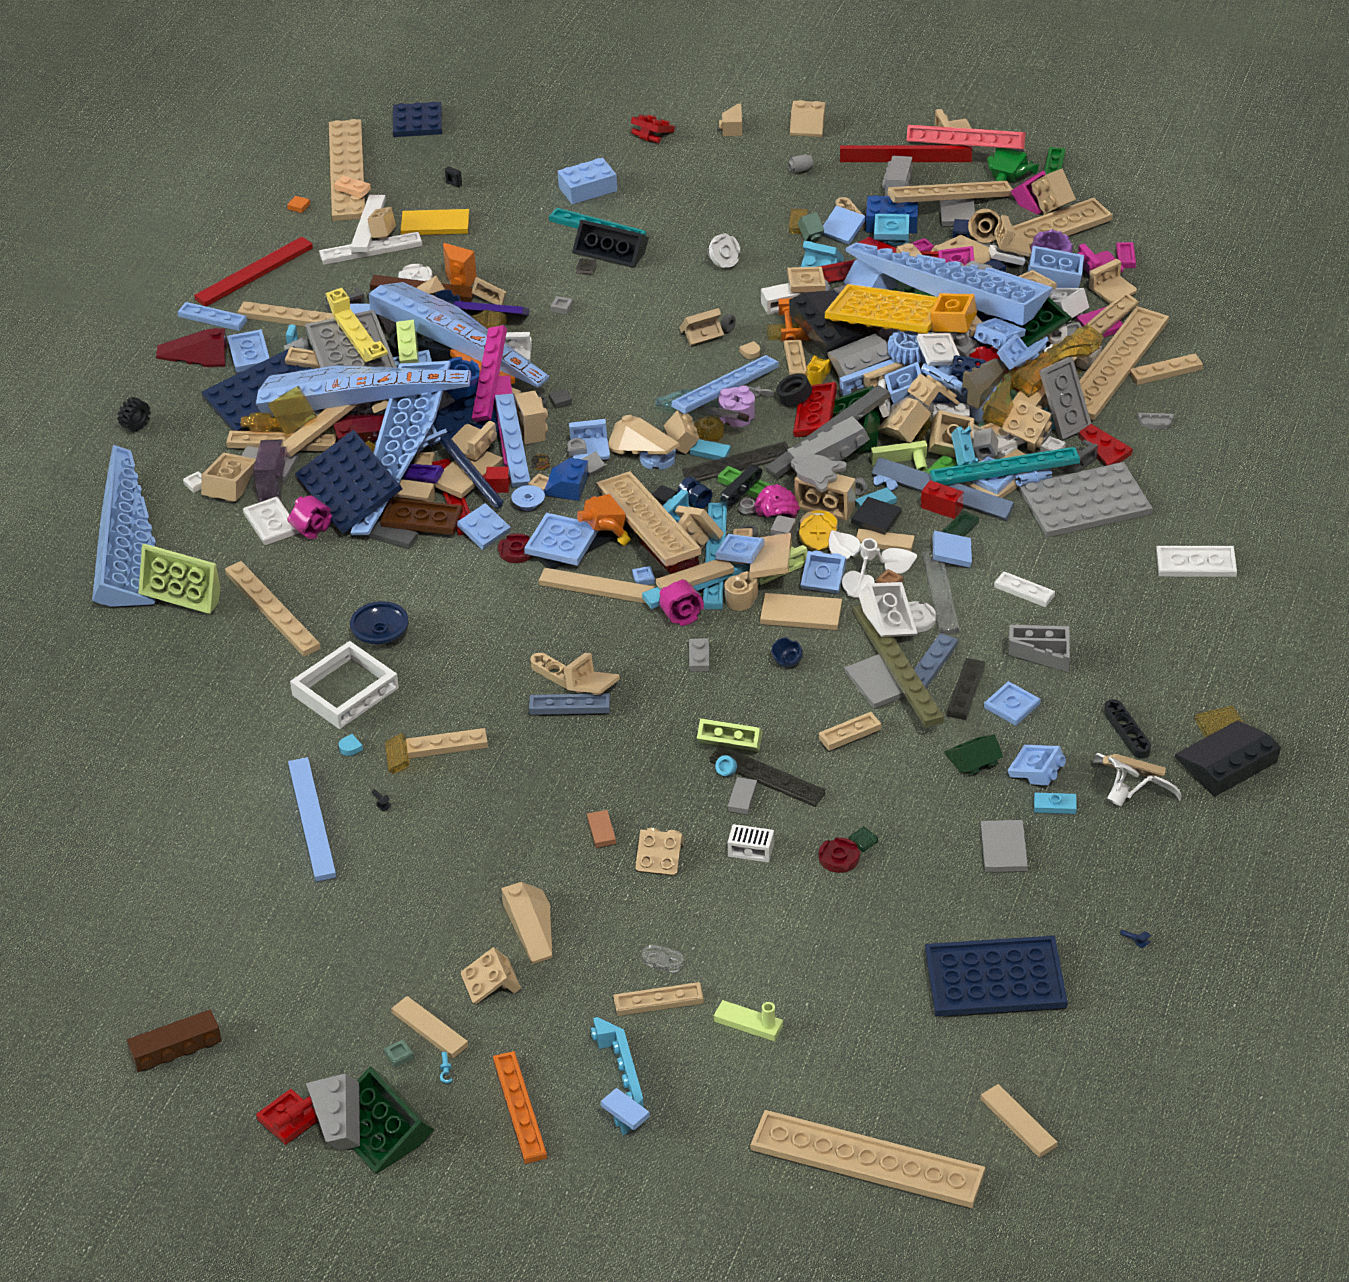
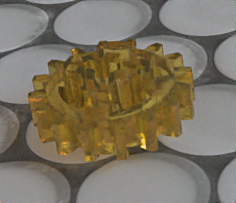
(260, 422)

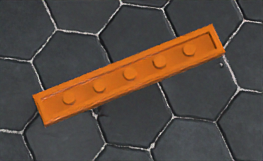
(520, 1107)

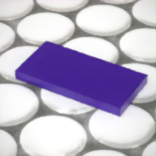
(492, 307)

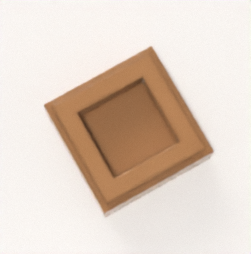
(889, 577)

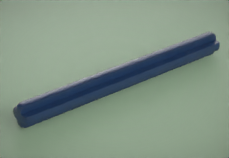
(471, 471)

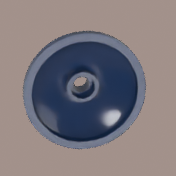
(379, 622)

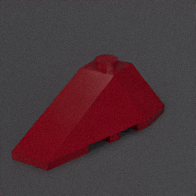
(203, 347)
(364, 425)

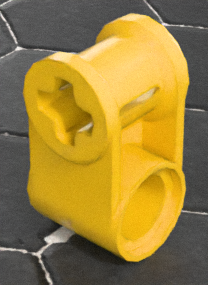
(818, 370)

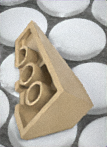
(638, 436)

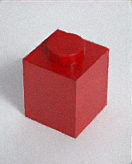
(498, 478)

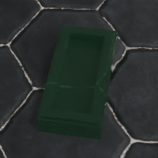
(962, 524)

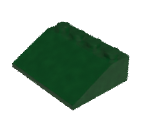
(1046, 321)
(869, 422)
(387, 1122)

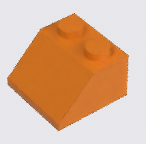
(459, 265)

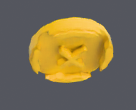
(815, 532)

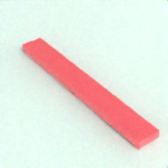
(966, 136)

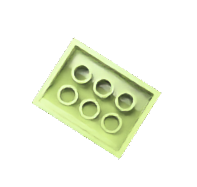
(178, 579)

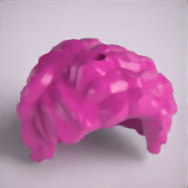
(776, 501)

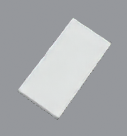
(1196, 561)

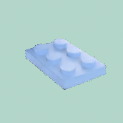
(247, 349)

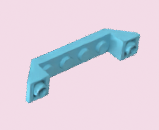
(611, 1035)

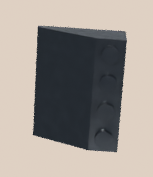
(809, 312)
(1229, 756)

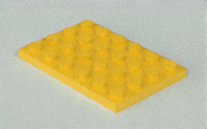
(882, 308)

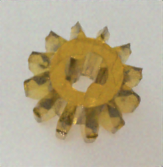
(710, 428)

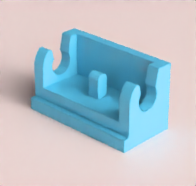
(963, 446)

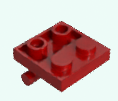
(649, 125)
(288, 1116)

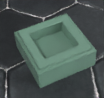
(398, 1053)

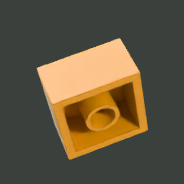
(953, 312)

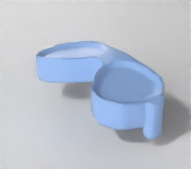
(891, 484)

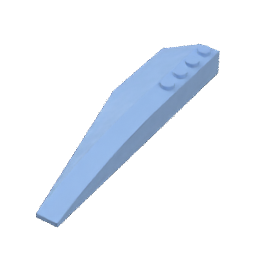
(401, 434)

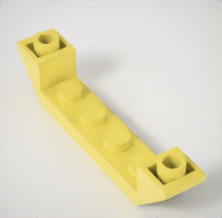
(351, 326)

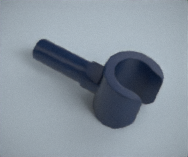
(1140, 940)

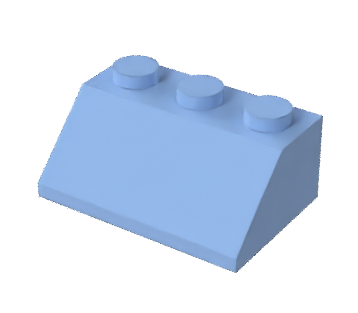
(865, 275)

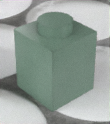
(811, 227)

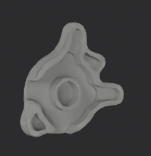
(817, 470)

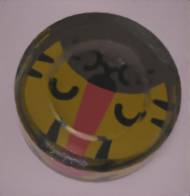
(540, 461)

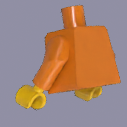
(605, 514)

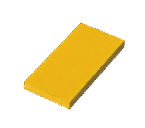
(435, 222)

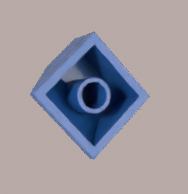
(568, 479)

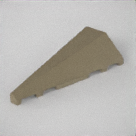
(983, 380)

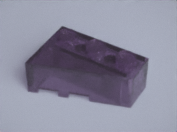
(269, 469)

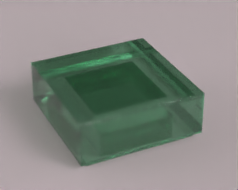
(864, 839)

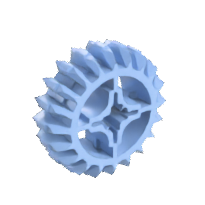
(905, 348)

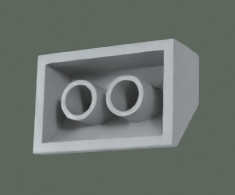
(859, 355)

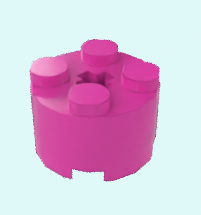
(310, 516)
(681, 602)

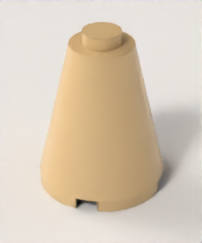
(983, 224)

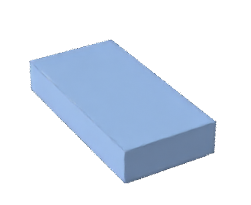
(625, 1109)

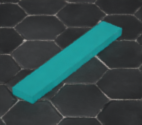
(573, 219)

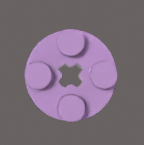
(740, 400)

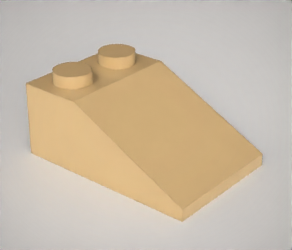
(905, 420)
(227, 477)

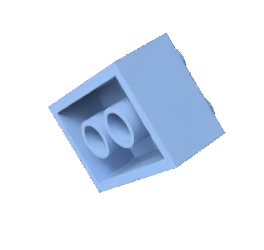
(587, 180)
(1057, 265)

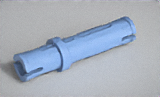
(950, 382)

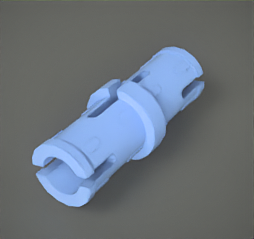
(1033, 476)

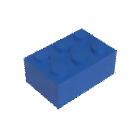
(885, 205)

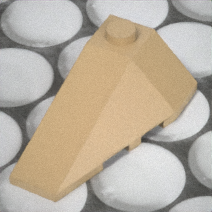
(531, 919)

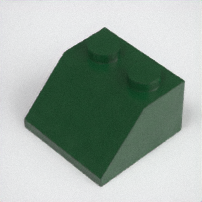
(975, 753)

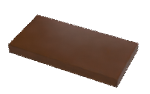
(421, 516)

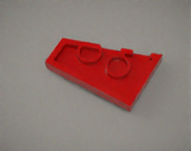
(1109, 448)

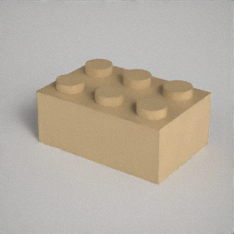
(837, 499)

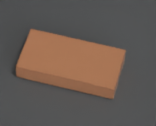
(601, 828)

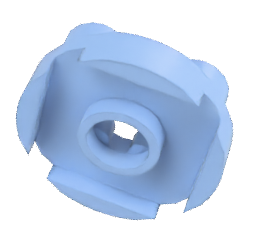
(657, 460)

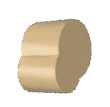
(741, 591)

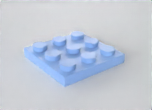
(561, 539)

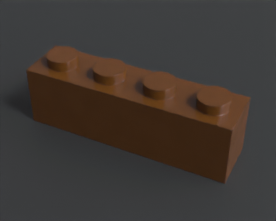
(174, 1040)

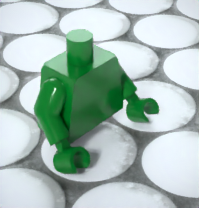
(1010, 164)

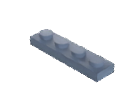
(935, 658)
(569, 704)

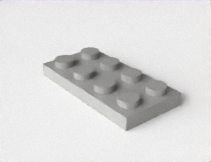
(1065, 397)

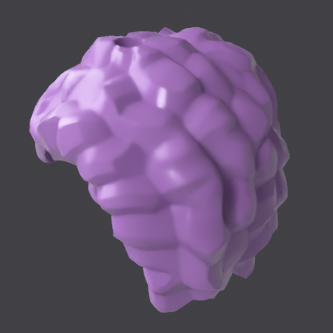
(1053, 240)

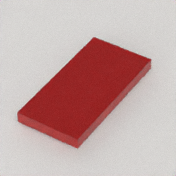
(816, 409)

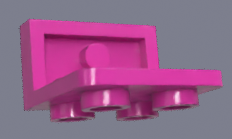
(1093, 260)

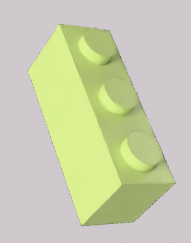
(407, 342)
(729, 735)

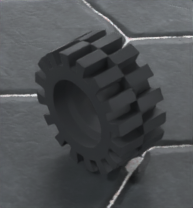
(133, 414)

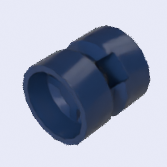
(698, 494)

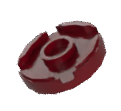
(513, 547)
(839, 855)

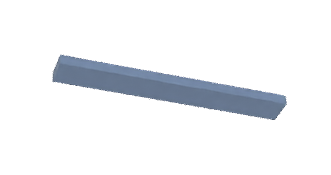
(918, 479)

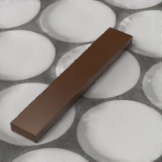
(464, 292)

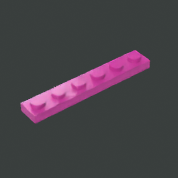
(489, 373)

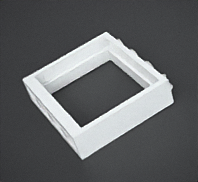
(360, 702)

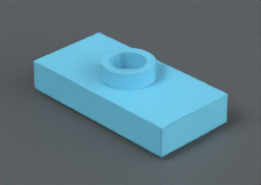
(1055, 803)

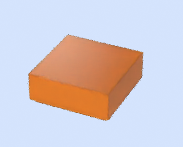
(298, 204)

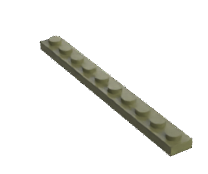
(902, 672)

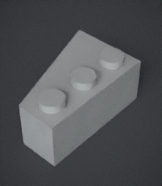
(1041, 644)
(337, 1110)

